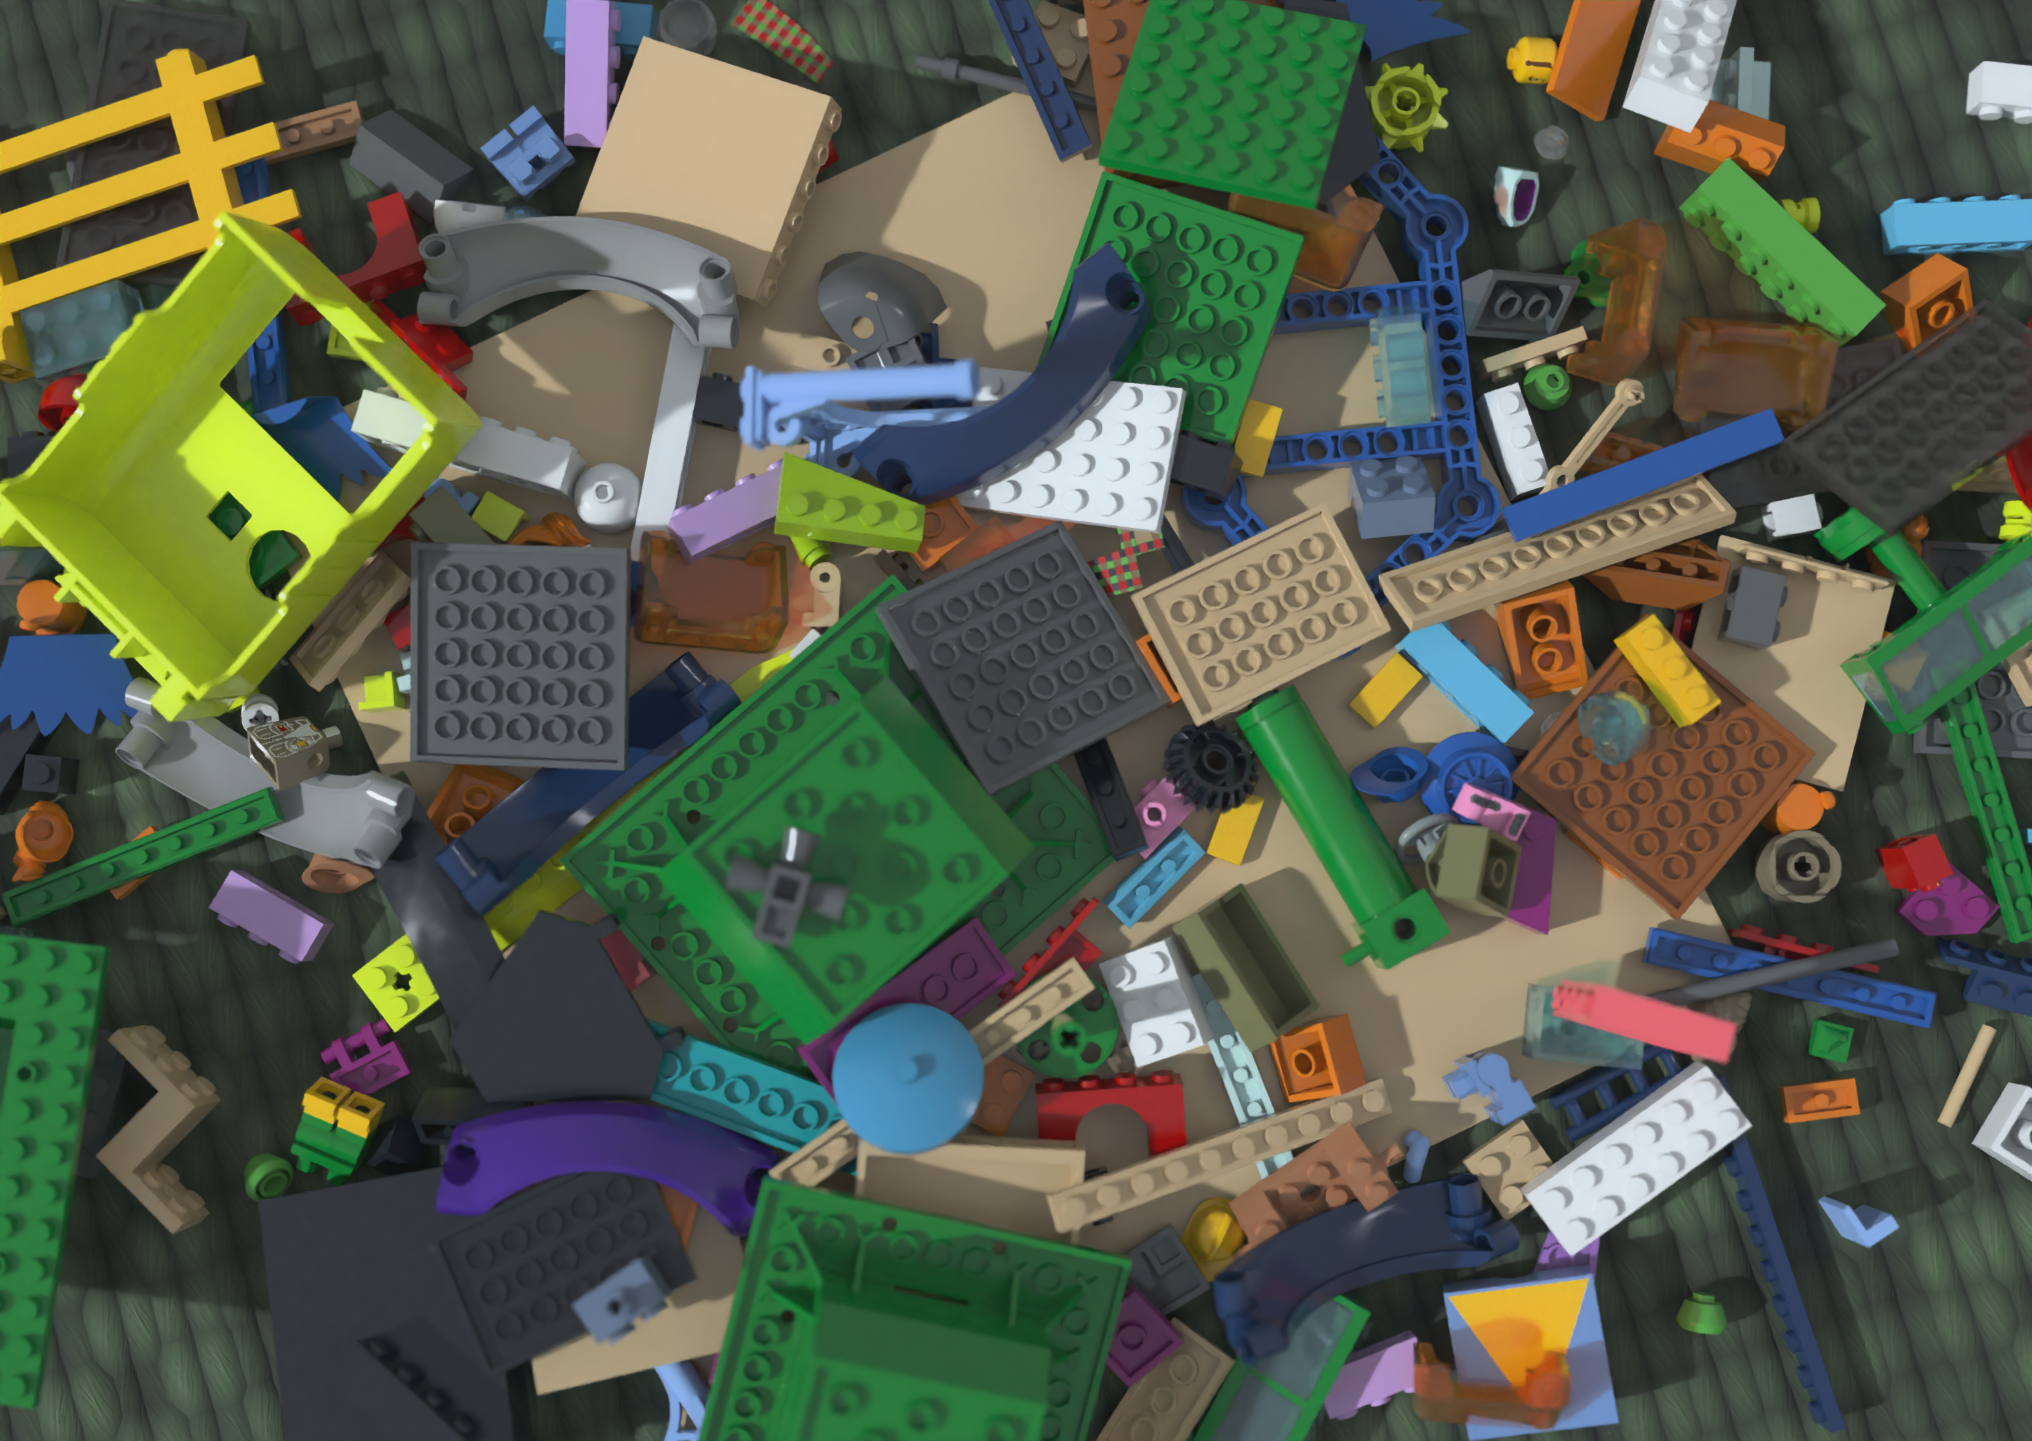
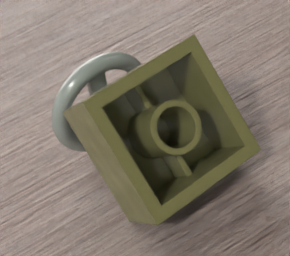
(1464, 865)

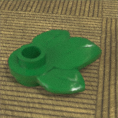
(1594, 287)

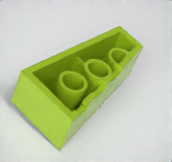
(843, 510)

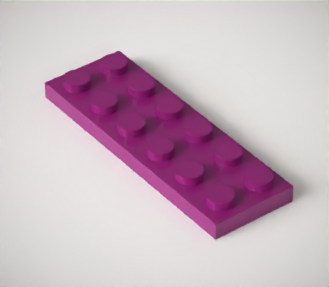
(948, 976)

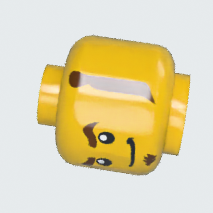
(1532, 60)

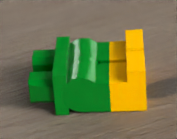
(334, 1131)

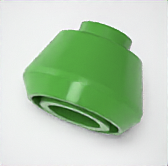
(1547, 386)
(267, 1176)
(1702, 1314)

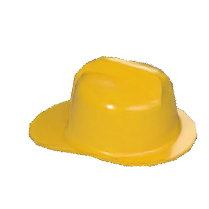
(1213, 1236)

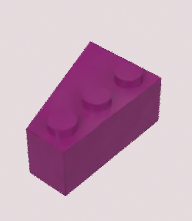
(1534, 876)

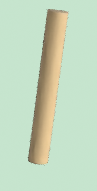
(1967, 1075)

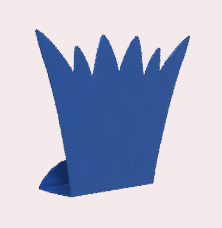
(1398, 24)
(321, 441)
(61, 676)

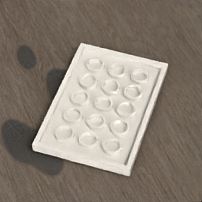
(1101, 470)

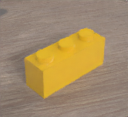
(1667, 671)

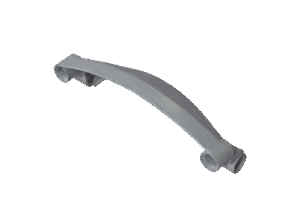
(512, 259)
(211, 764)

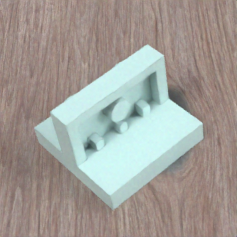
(1743, 83)

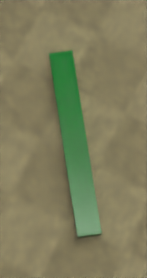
(1991, 810)
(143, 857)

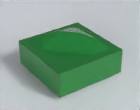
(1830, 1041)

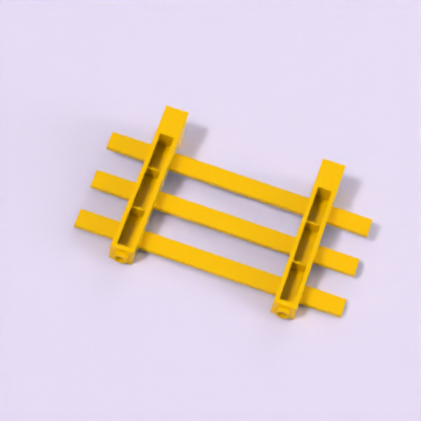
(204, 163)

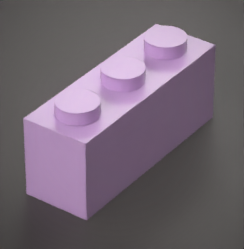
(270, 917)
(1372, 1376)

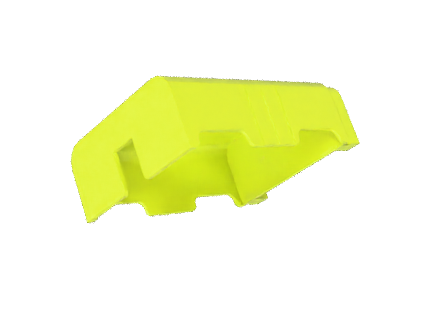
(162, 444)

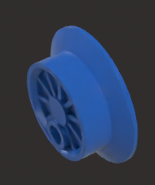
(1469, 759)

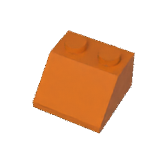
(1927, 299)
(1318, 1059)

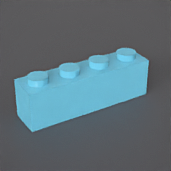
(1957, 226)
(1465, 680)

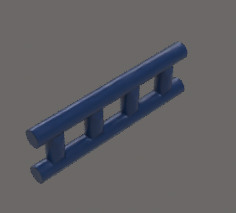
(1614, 1107)

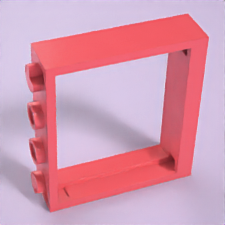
(1643, 1019)

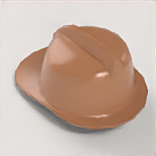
(334, 875)

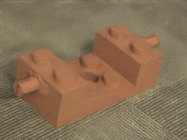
(1339, 1168)

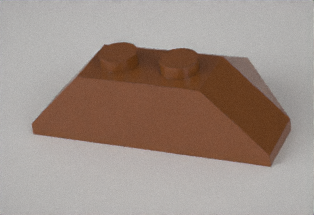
(1666, 577)

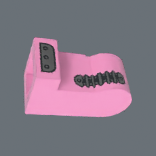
(1492, 810)

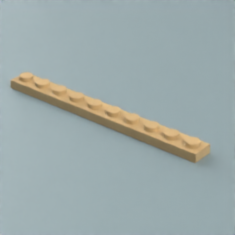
(992, 1037)
(1215, 1155)

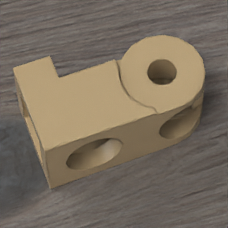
(827, 598)

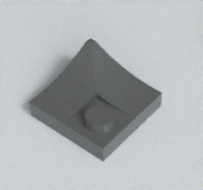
(900, 355)
(1165, 1271)

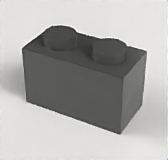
(1753, 608)

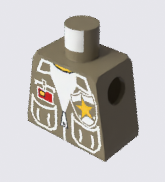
(291, 750)

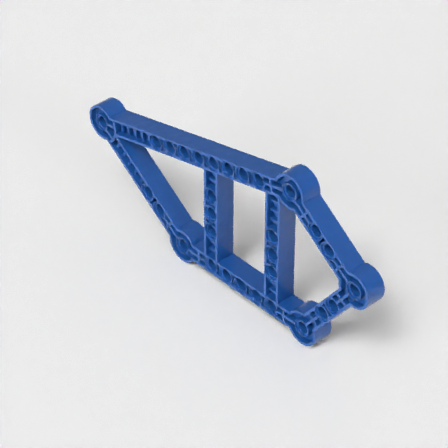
(1460, 465)

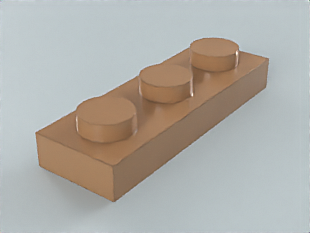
(317, 131)

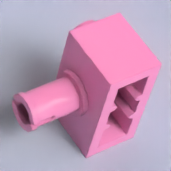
(1160, 812)

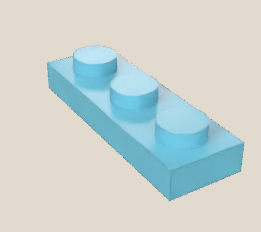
(1154, 877)

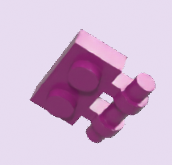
(372, 1071)

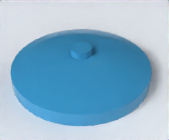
(908, 1078)

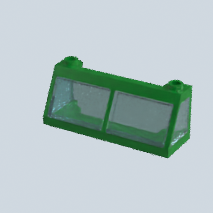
(1949, 641)
(1286, 1391)

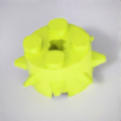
(1409, 91)

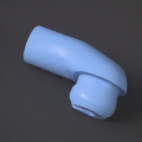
(1416, 1156)

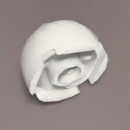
(457, 214)
(608, 498)

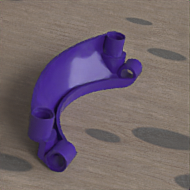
(557, 1139)

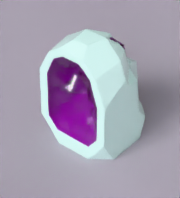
(1515, 195)

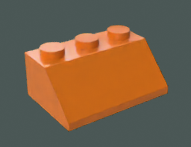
(1726, 133)

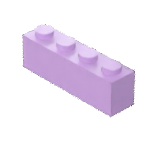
(590, 70)
(727, 515)

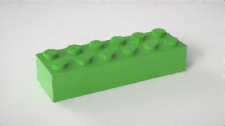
(1780, 254)

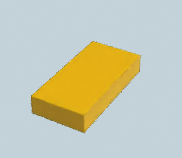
(1256, 437)
(1385, 690)
(1234, 831)

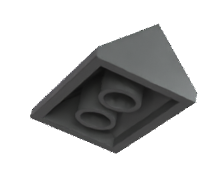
(408, 162)
(1516, 304)

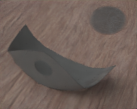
(904, 303)

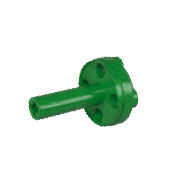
(1854, 530)
(1069, 1034)

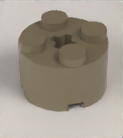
(1818, 862)

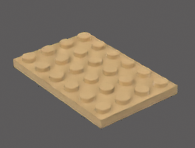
(1260, 614)

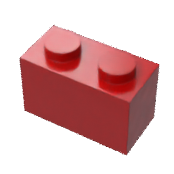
(1914, 862)

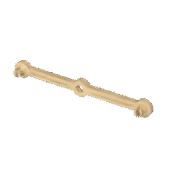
(1627, 393)

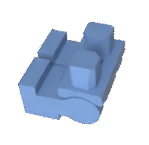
(530, 158)
(1489, 1076)

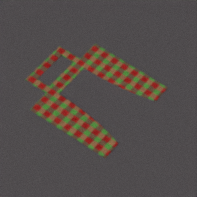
(783, 37)

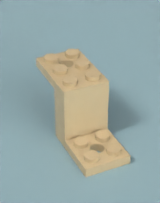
(159, 1127)

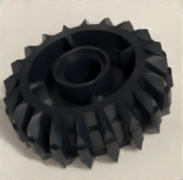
(1216, 788)

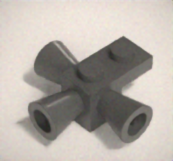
(786, 887)

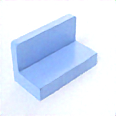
(1862, 1225)

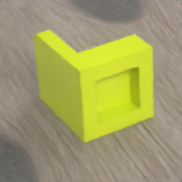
(498, 516)
(382, 693)

